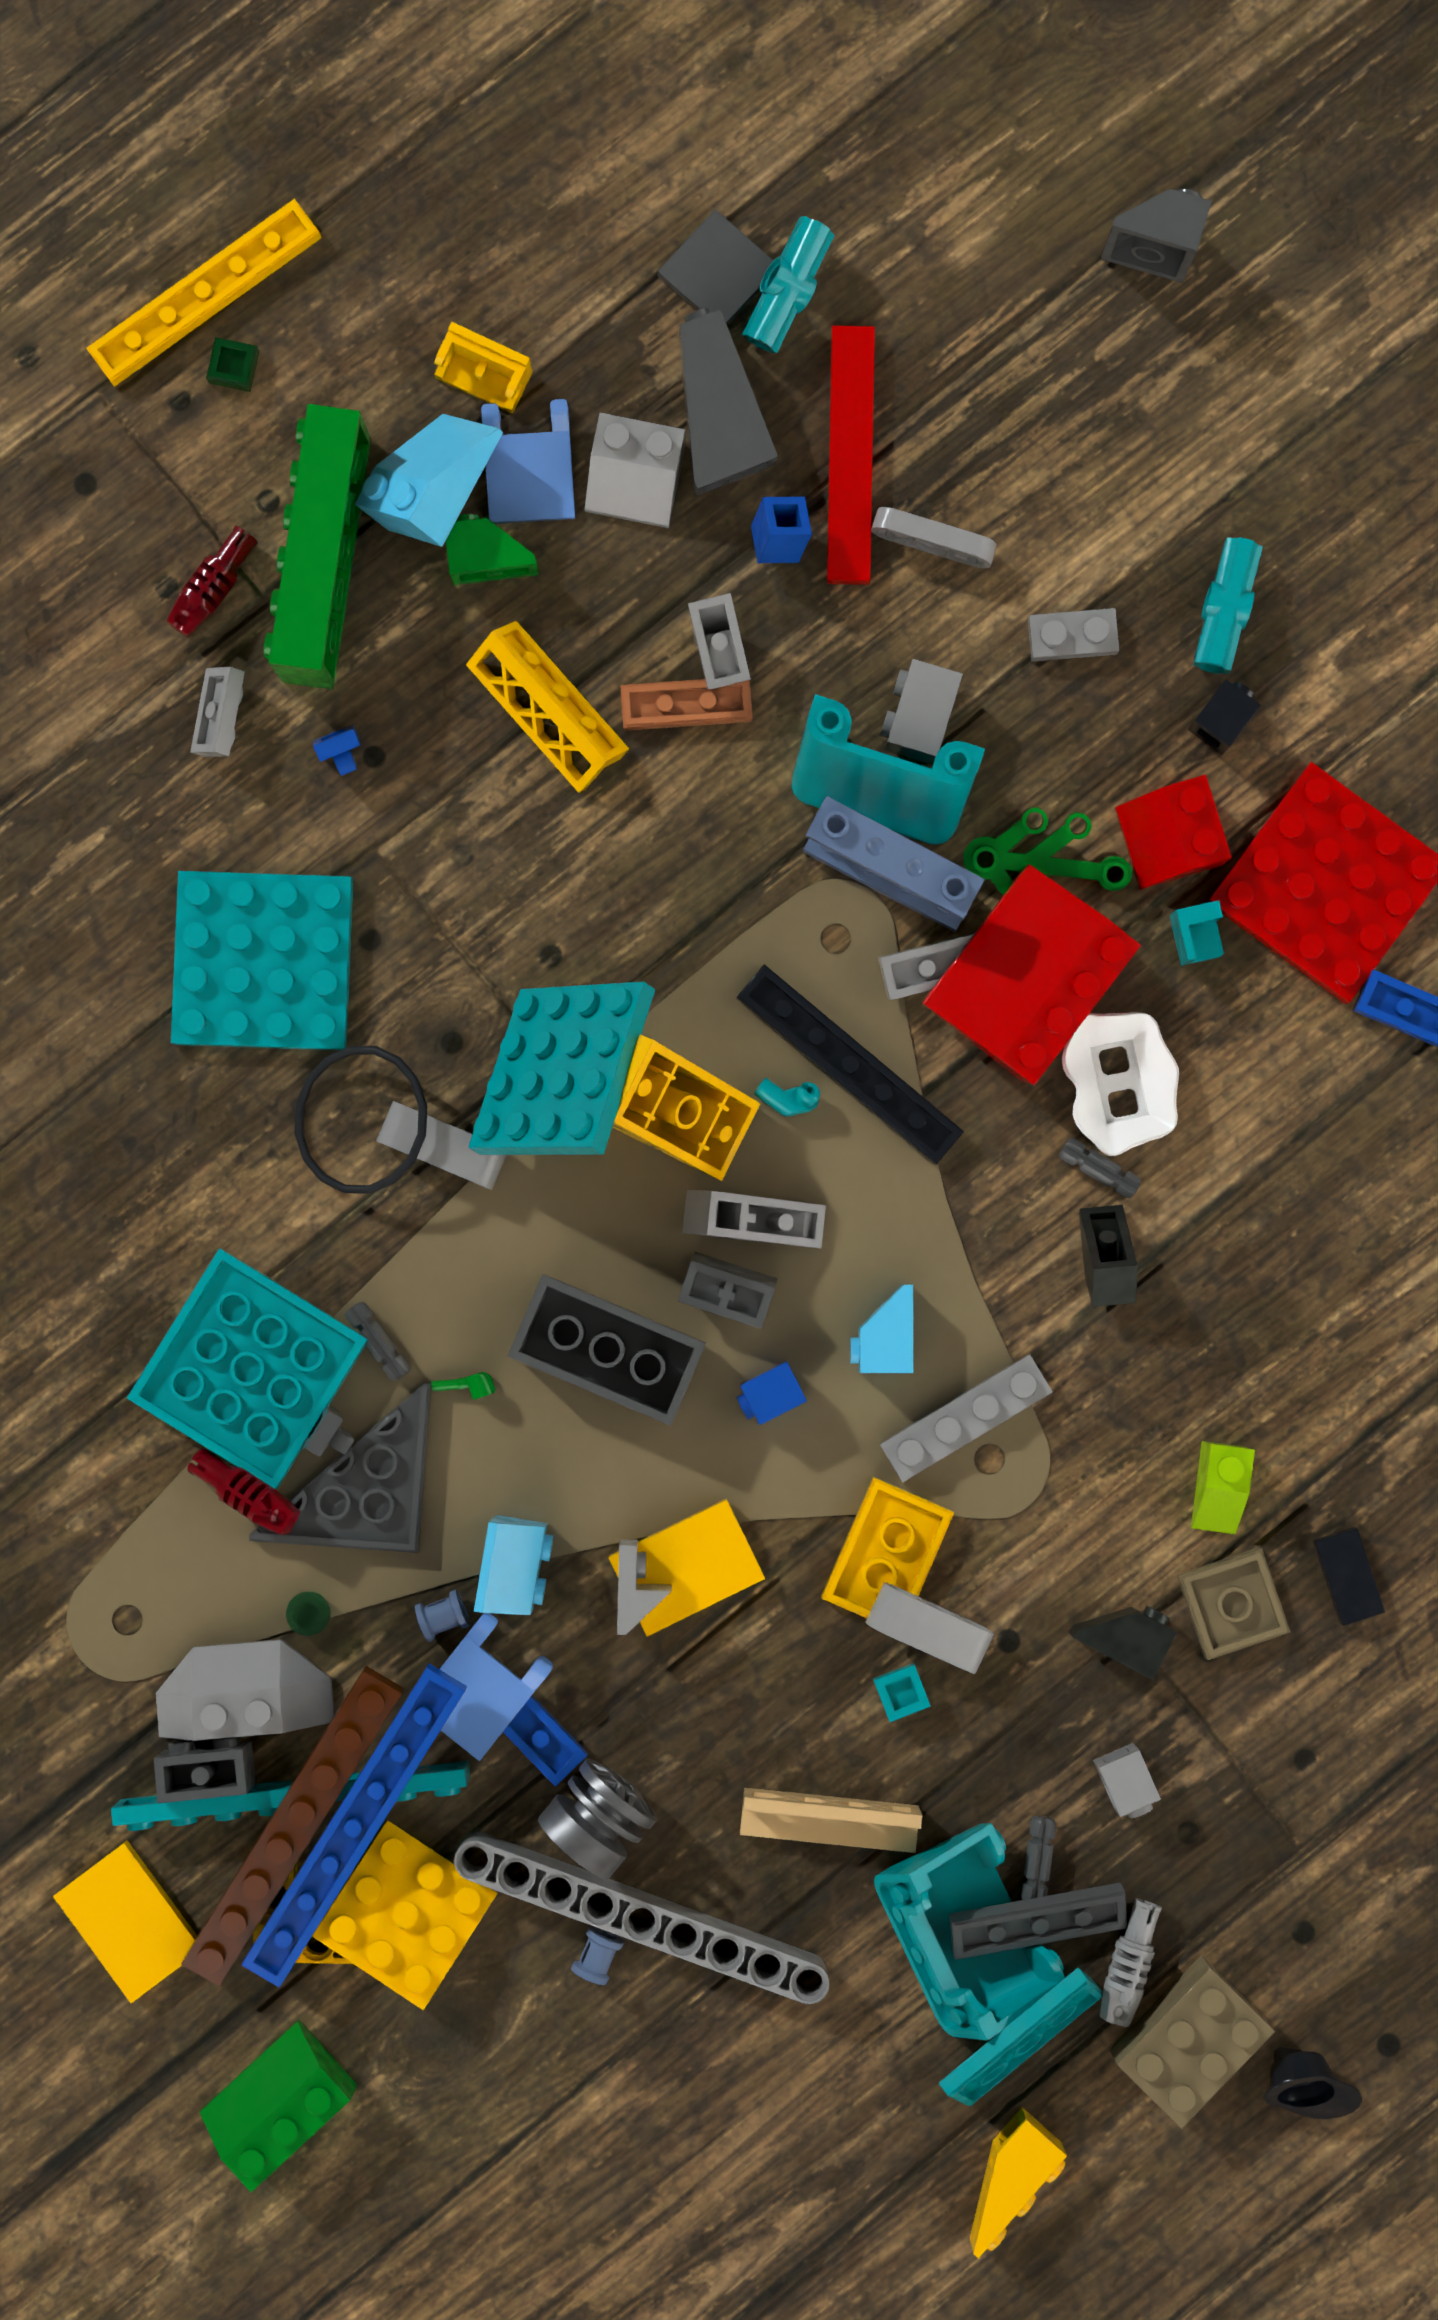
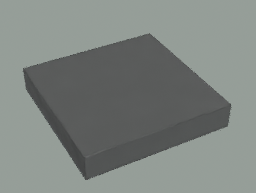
(716, 268)

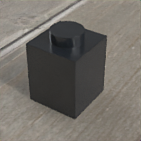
(1225, 716)

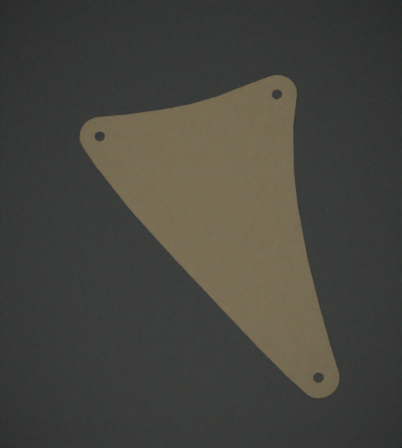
(617, 1233)

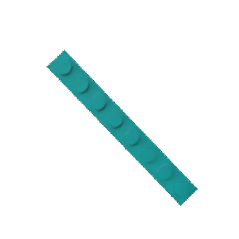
(142, 1812)

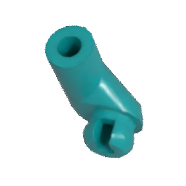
(789, 1101)

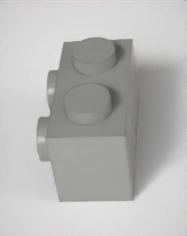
(922, 712)

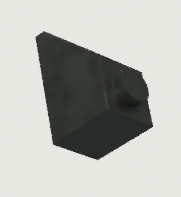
(1108, 1256)
(1129, 1637)

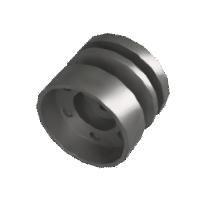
(590, 1826)

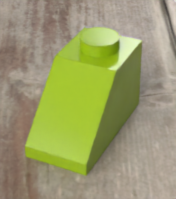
(1222, 1487)

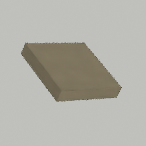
(1233, 1603)

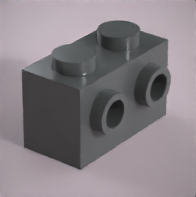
(205, 1770)

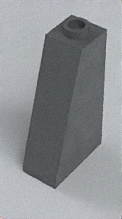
(721, 411)

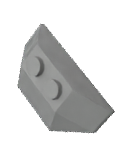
(243, 1692)

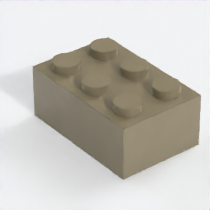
(1191, 2041)

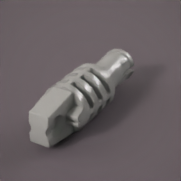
(1130, 1965)

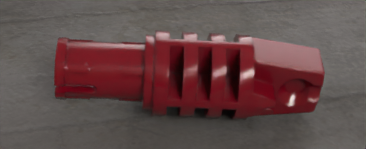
(210, 583)
(246, 1493)

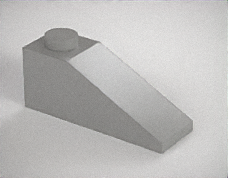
(753, 1218)

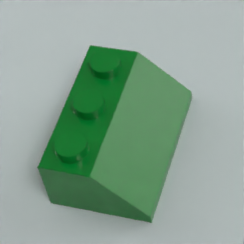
(276, 2105)

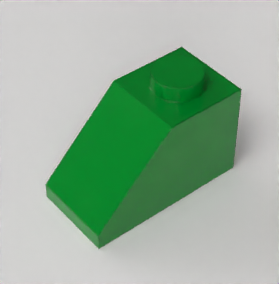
(485, 552)

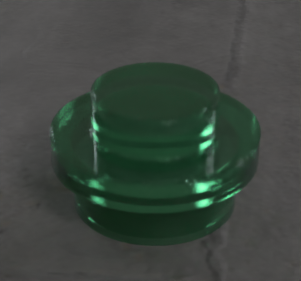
(308, 1613)

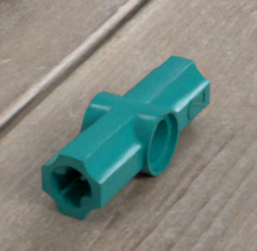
(788, 284)
(1227, 605)

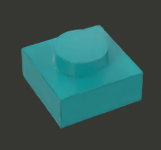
(901, 1692)

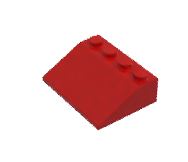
(1031, 974)

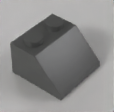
(1159, 234)

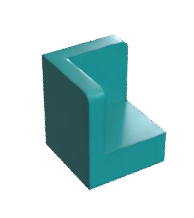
(1197, 932)

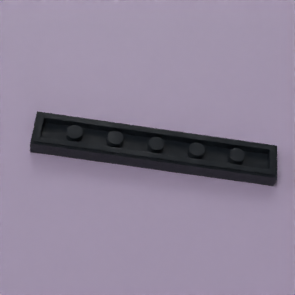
(850, 1064)

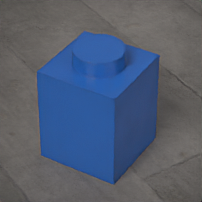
(781, 529)
(770, 1394)

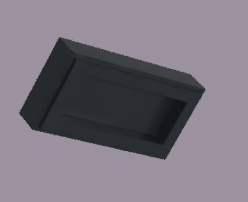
(1348, 1576)

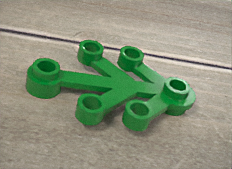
(1041, 854)

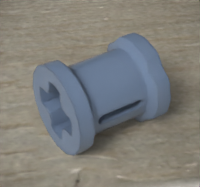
(442, 1615)
(597, 1955)

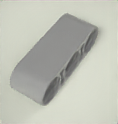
(443, 1146)
(929, 1628)

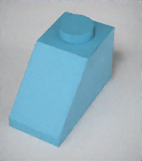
(886, 1336)

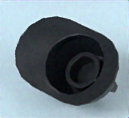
(1307, 2086)

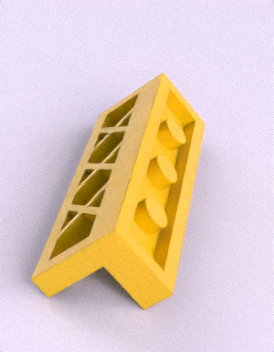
(550, 698)

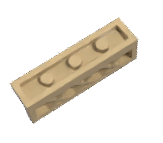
(830, 1820)

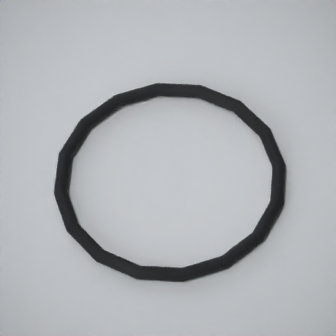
(422, 1119)

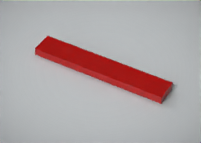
(850, 455)

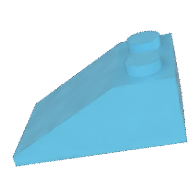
(429, 478)

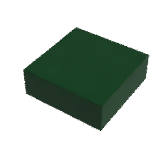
(232, 364)

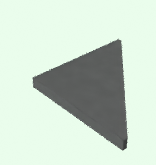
(371, 1492)

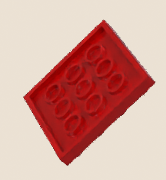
(1328, 883)

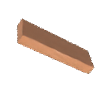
(684, 704)

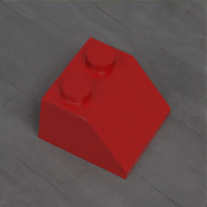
(1173, 832)

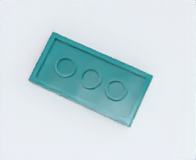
(1022, 2038)

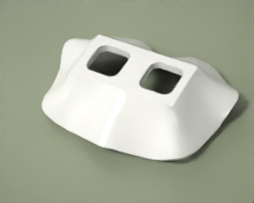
(1150, 1075)

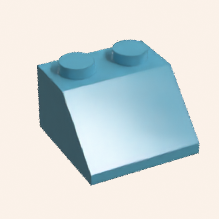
(512, 1566)

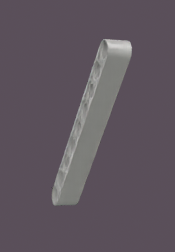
(657, 1934)

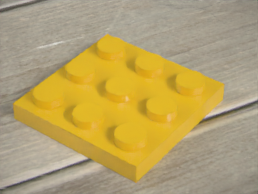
(404, 1915)

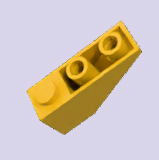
(1016, 2168)

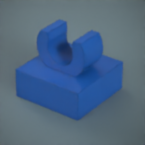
(338, 746)

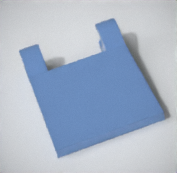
(531, 472)
(492, 1690)

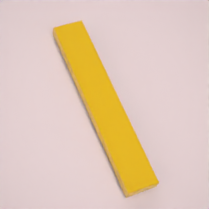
(204, 292)

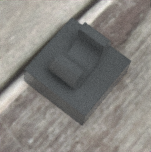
(329, 1433)

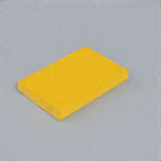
(889, 1543)
(701, 1559)
(127, 1921)

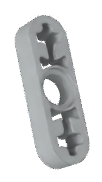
(934, 537)

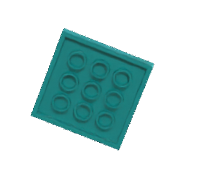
(262, 960)
(561, 1070)
(248, 1368)

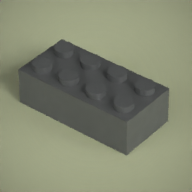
(606, 1349)

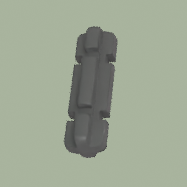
(1100, 1168)
(378, 1341)
(1038, 1857)

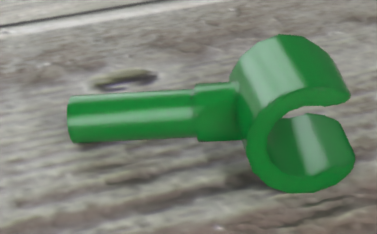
(478, 1384)

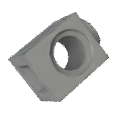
(1127, 1781)

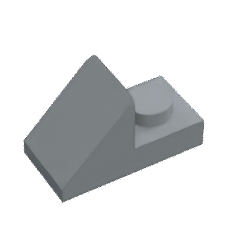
(718, 641)
(635, 1599)

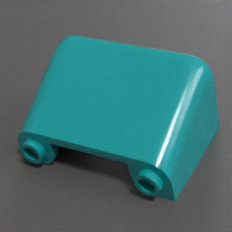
(882, 787)
(975, 1993)

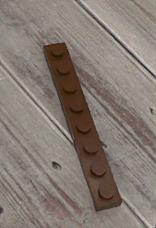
(292, 1825)

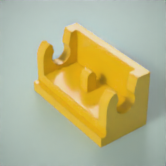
(482, 367)

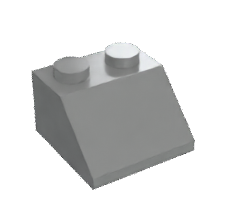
(634, 470)

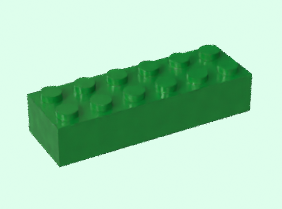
(318, 546)

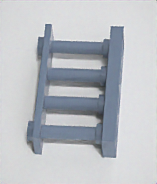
(891, 864)

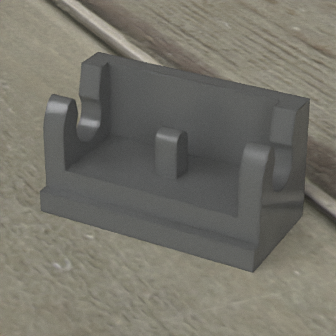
(727, 1290)

